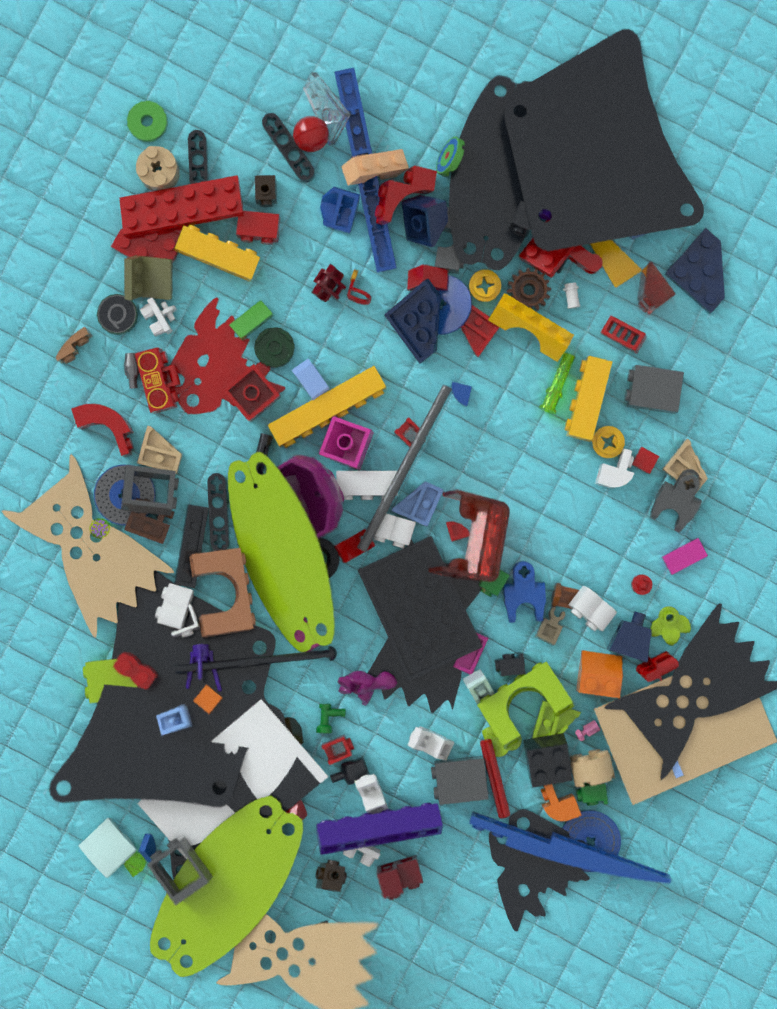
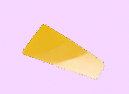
(615, 262)

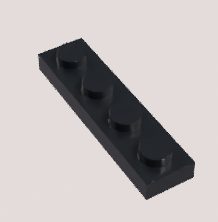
(190, 544)

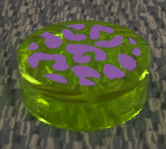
(99, 528)

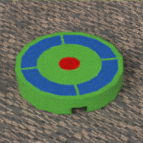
(450, 156)

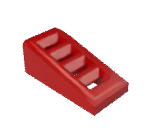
(627, 328)

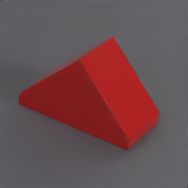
(436, 275)

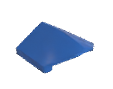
(339, 209)

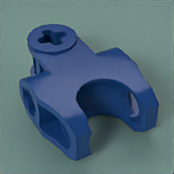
(524, 591)

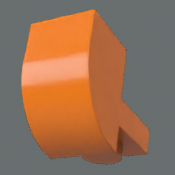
(560, 808)

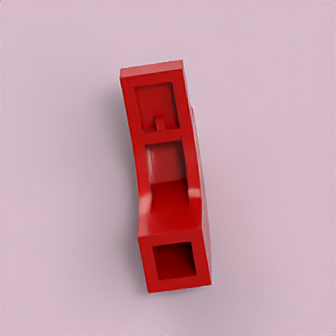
(97, 414)

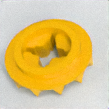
(490, 278)
(617, 441)

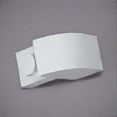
(616, 476)
(431, 743)
(371, 794)

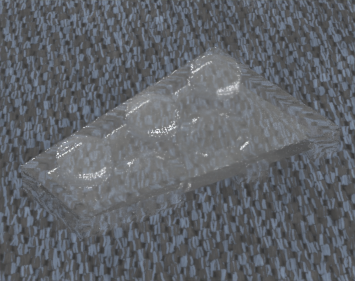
(326, 106)

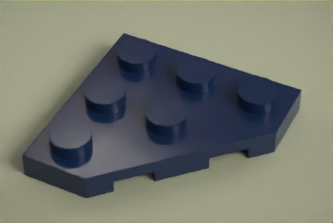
(701, 271)
(418, 320)

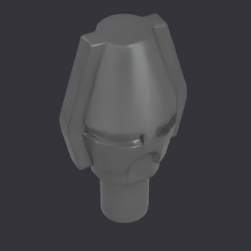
(131, 369)

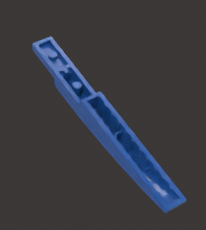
(359, 146)
(568, 851)

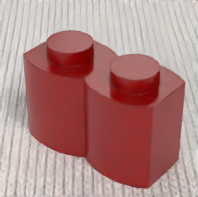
(130, 666)

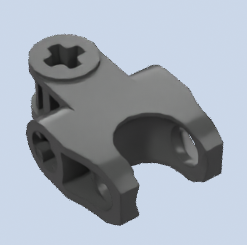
(679, 498)

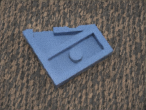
(420, 503)

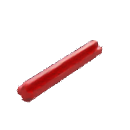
(495, 778)

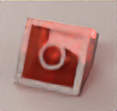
(653, 289)

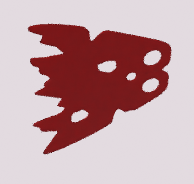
(223, 365)

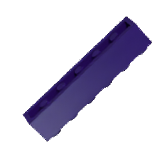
(379, 828)

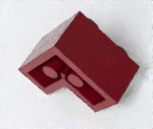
(399, 875)

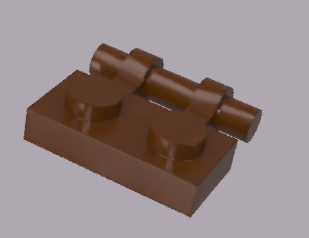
(148, 527)

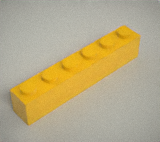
(322, 409)

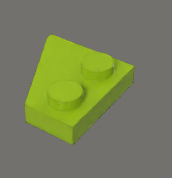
(549, 724)

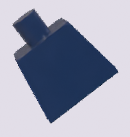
(632, 638)

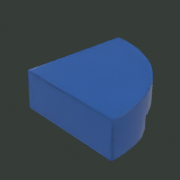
(461, 392)
(147, 847)

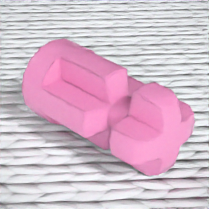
(589, 729)

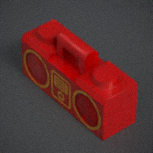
(155, 382)

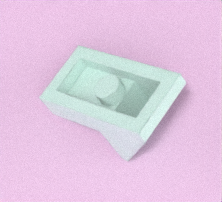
(478, 685)

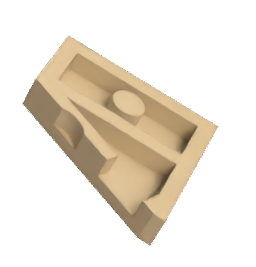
(158, 452)
(682, 460)

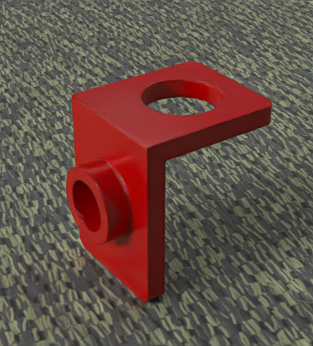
(348, 548)

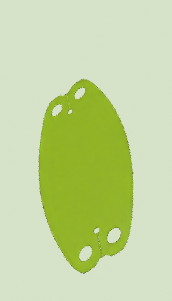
(281, 552)
(245, 882)

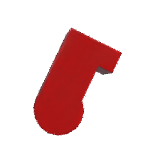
(585, 260)

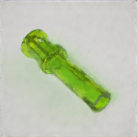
(553, 393)

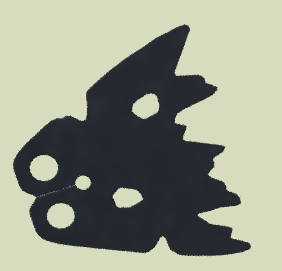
(530, 870)

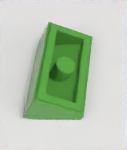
(251, 320)

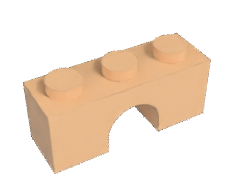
(382, 164)

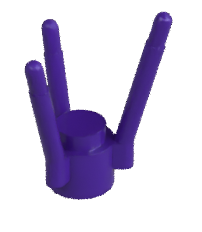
(200, 654)

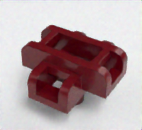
(325, 286)

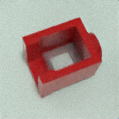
(407, 431)
(338, 749)

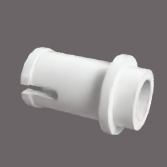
(572, 295)

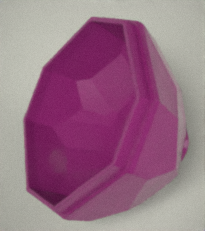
(316, 492)

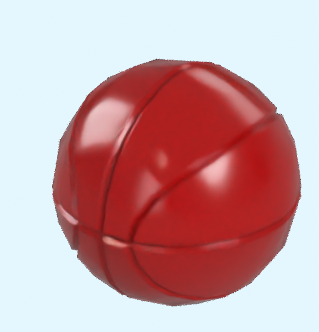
(311, 134)

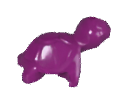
(365, 684)

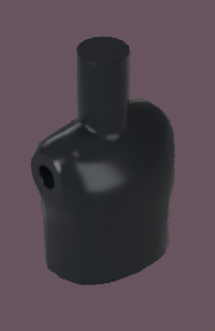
(351, 771)

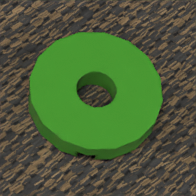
(138, 113)

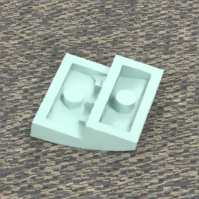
(108, 847)

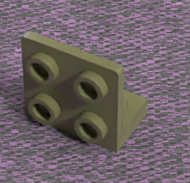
(147, 277)

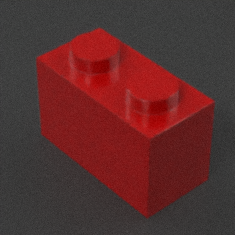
(258, 227)

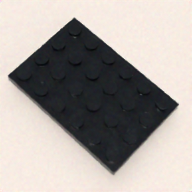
(419, 609)

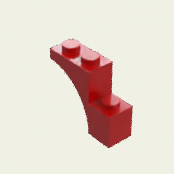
(416, 180)

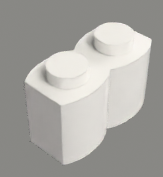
(396, 530)
(175, 606)
(592, 609)

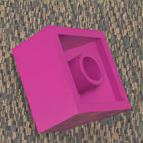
(346, 443)

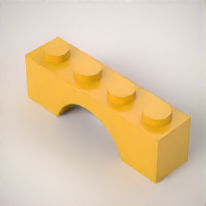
(512, 313)

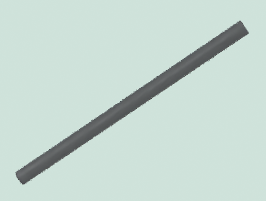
(404, 468)

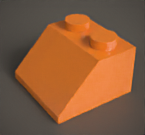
(600, 674)

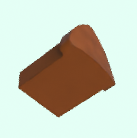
(562, 596)

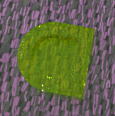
(135, 864)

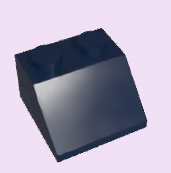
(424, 219)

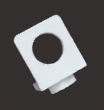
(188, 631)

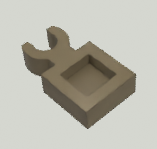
(549, 629)

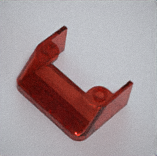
(485, 538)

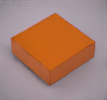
(207, 699)

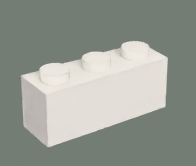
(364, 483)

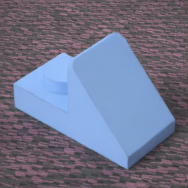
(310, 379)

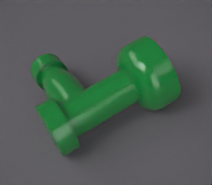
(327, 711)

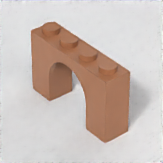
(230, 565)

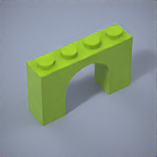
(539, 680)

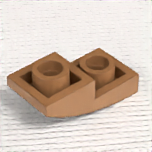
(68, 350)

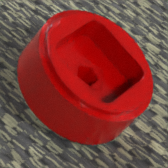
(641, 584)

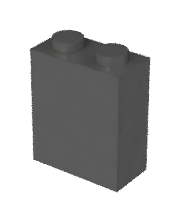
(654, 389)
(460, 780)

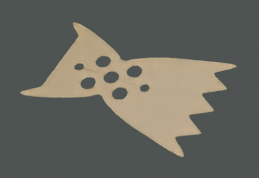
(122, 559)
(332, 945)

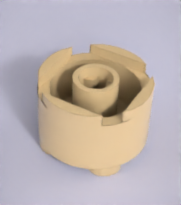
(153, 158)
(592, 768)

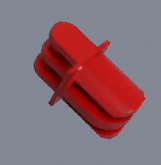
(657, 666)

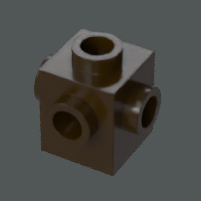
(330, 876)

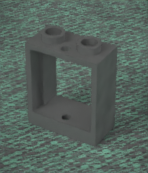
(145, 506)
(166, 881)

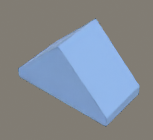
(174, 720)

